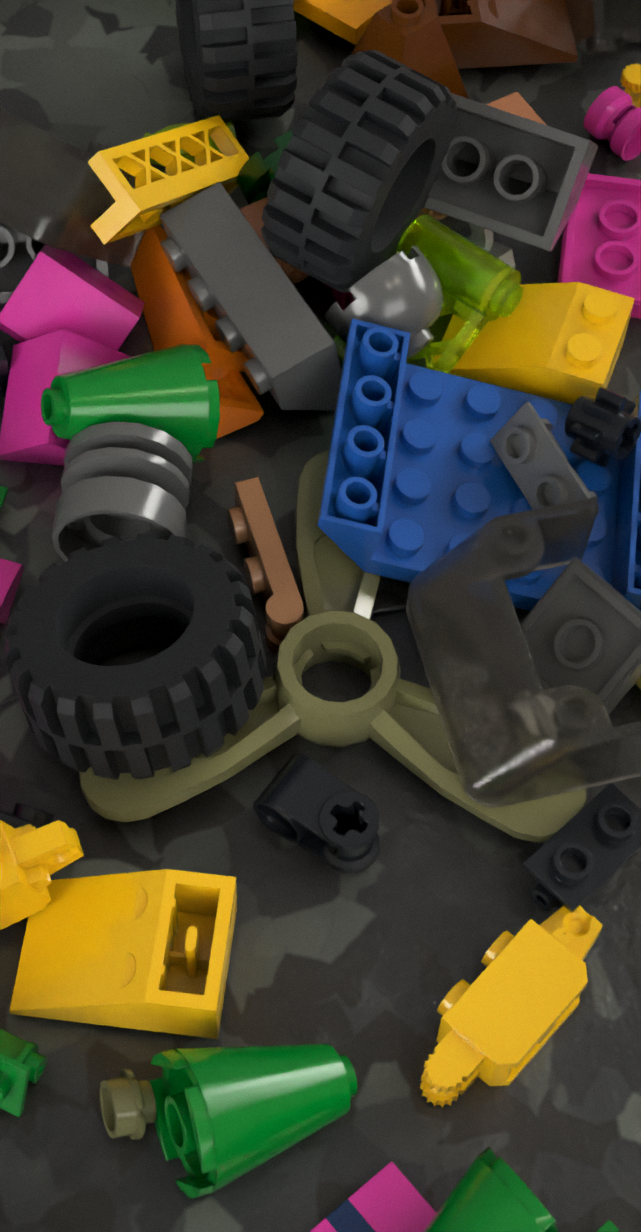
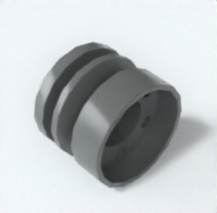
(121, 484)

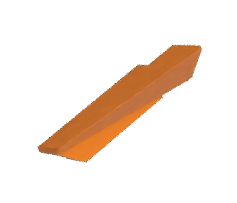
(177, 319)

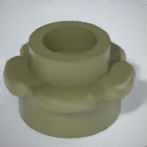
(127, 1105)

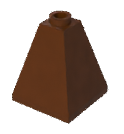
(414, 38)

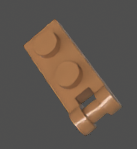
(267, 565)

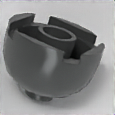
(397, 295)

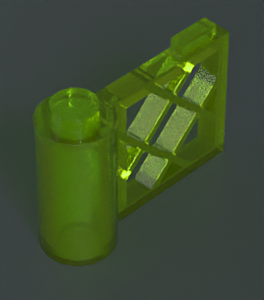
(472, 285)

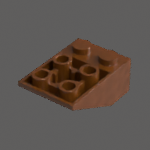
(506, 31)

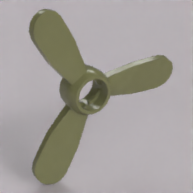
(393, 713)

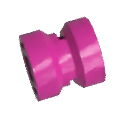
(617, 121)

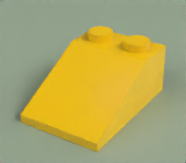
(552, 345)

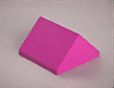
(71, 296)
(32, 370)

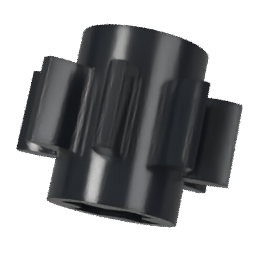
(602, 427)

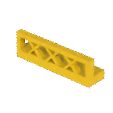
(159, 192)

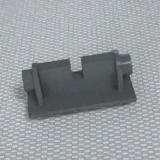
(538, 461)

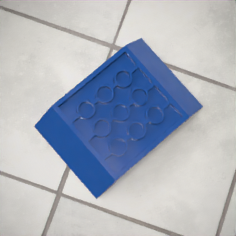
(420, 475)

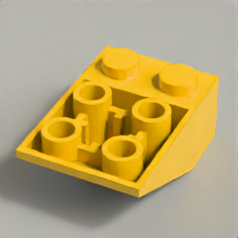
(130, 952)

